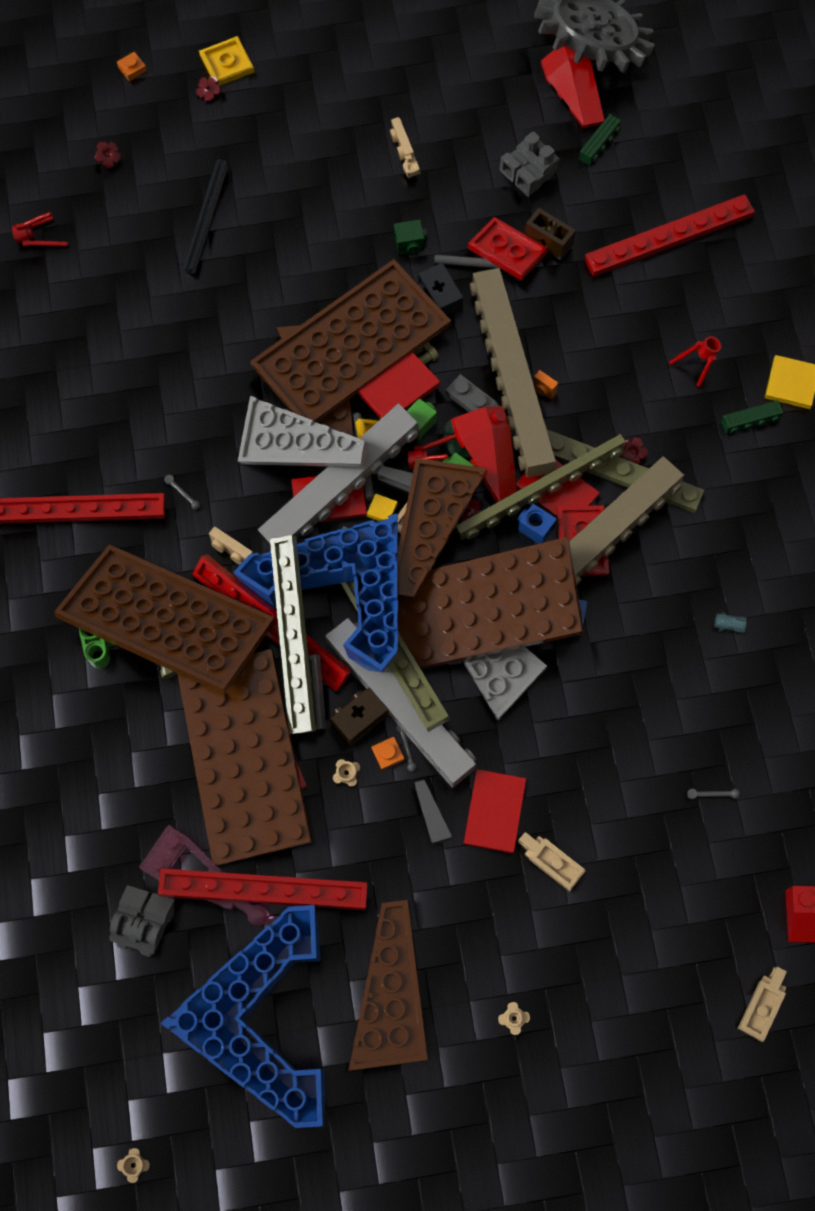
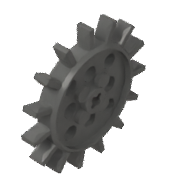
(596, 31)

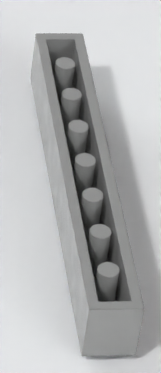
(337, 482)
(438, 745)

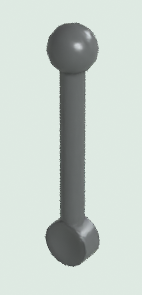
(169, 480)
(411, 766)
(692, 793)

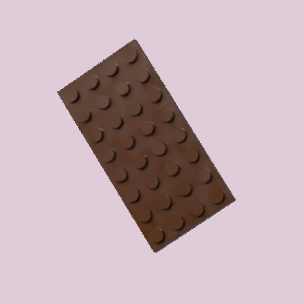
(350, 342)
(492, 605)
(165, 618)
(245, 764)

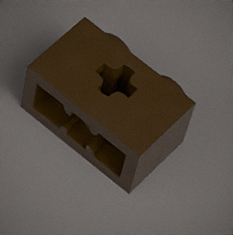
(550, 233)
(353, 727)

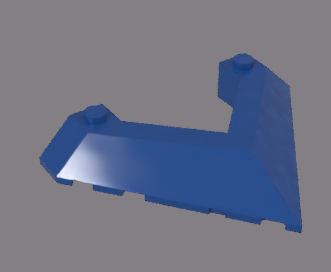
(355, 554)
(216, 1013)

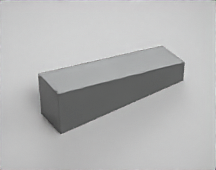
(395, 477)
(435, 823)

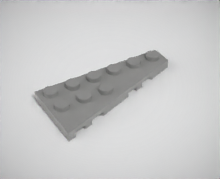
(287, 438)
(504, 676)

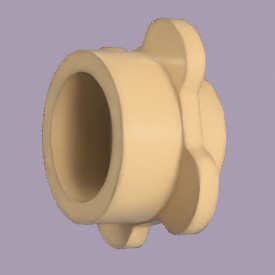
(343, 766)
(506, 1018)
(125, 1165)

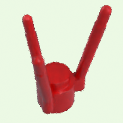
(24, 232)
(706, 350)
(418, 451)

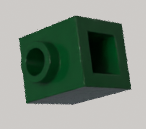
(410, 237)

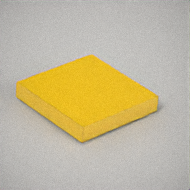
(227, 61)
(791, 382)

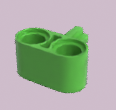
(93, 644)

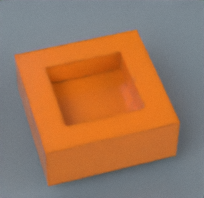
(131, 66)
(545, 385)
(387, 753)

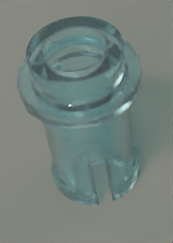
(730, 622)

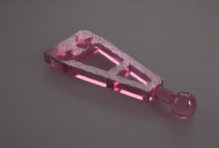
(168, 850)

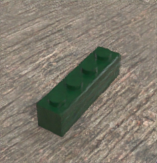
(600, 139)
(751, 417)

